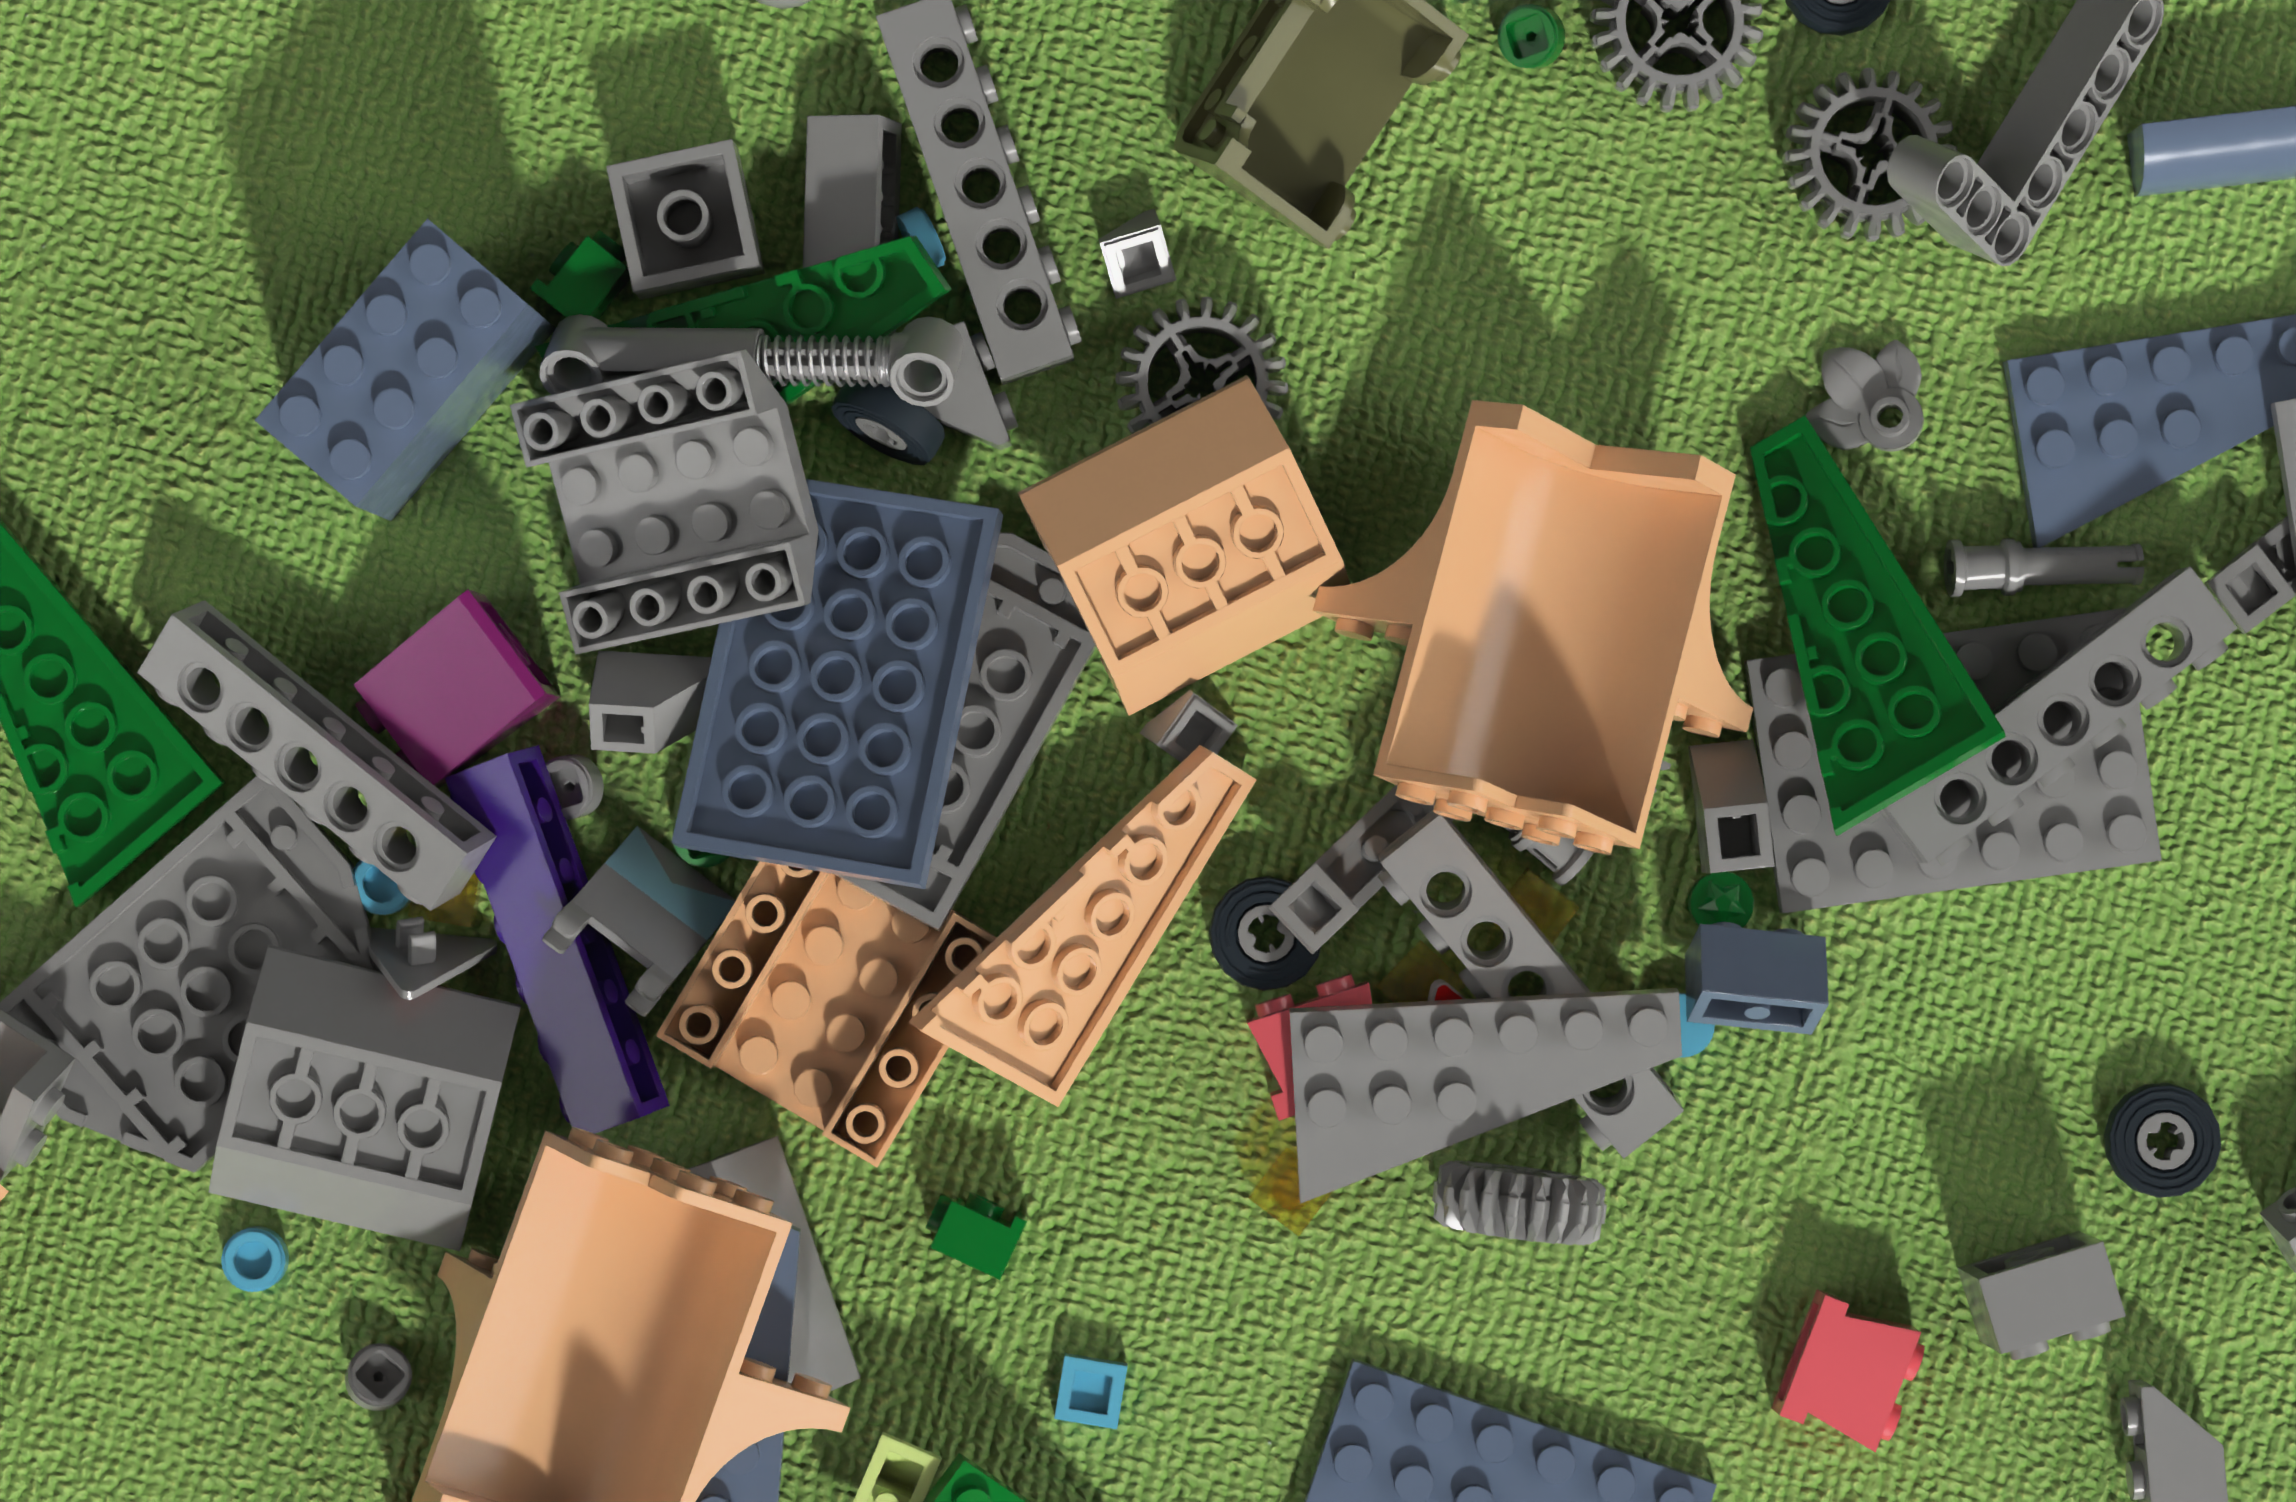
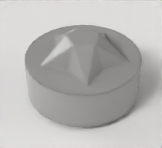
(576, 784)
(378, 1377)

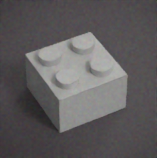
(685, 219)
(2042, 1294)

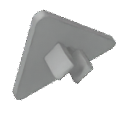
(423, 960)

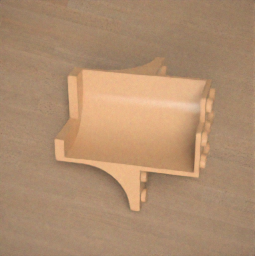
(1550, 631)
(614, 1337)

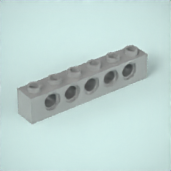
(910, 38)
(2198, 632)
(348, 757)
(1437, 846)

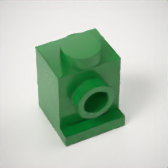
(585, 277)
(975, 1232)

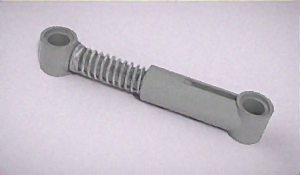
(893, 361)

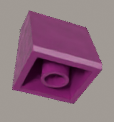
(454, 689)

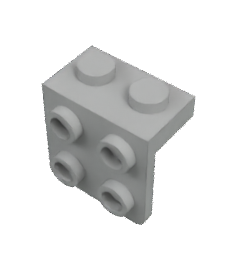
(30, 1091)

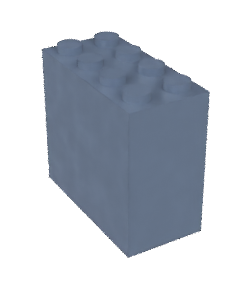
(405, 373)

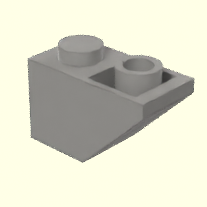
(971, 405)
(645, 700)
(1730, 807)
(2171, 1451)

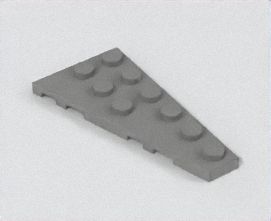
(1427, 1074)

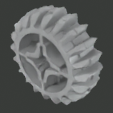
(1696, 47)
(1844, 145)
(1172, 336)
(1519, 1202)

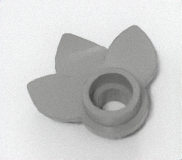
(1862, 391)

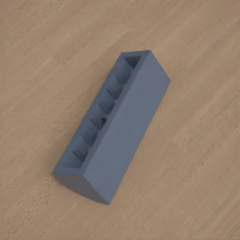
(2213, 151)

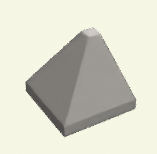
(1137, 255)
(1187, 725)

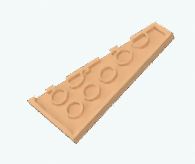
(1067, 962)

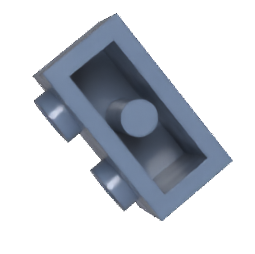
(1756, 978)

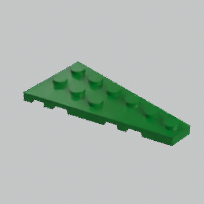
(845, 296)
(1871, 660)
(87, 732)

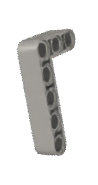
(2004, 197)

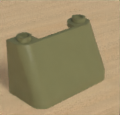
(1310, 98)

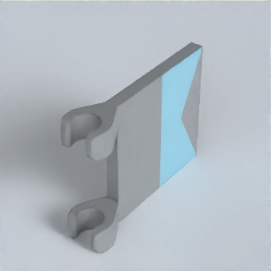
(648, 908)

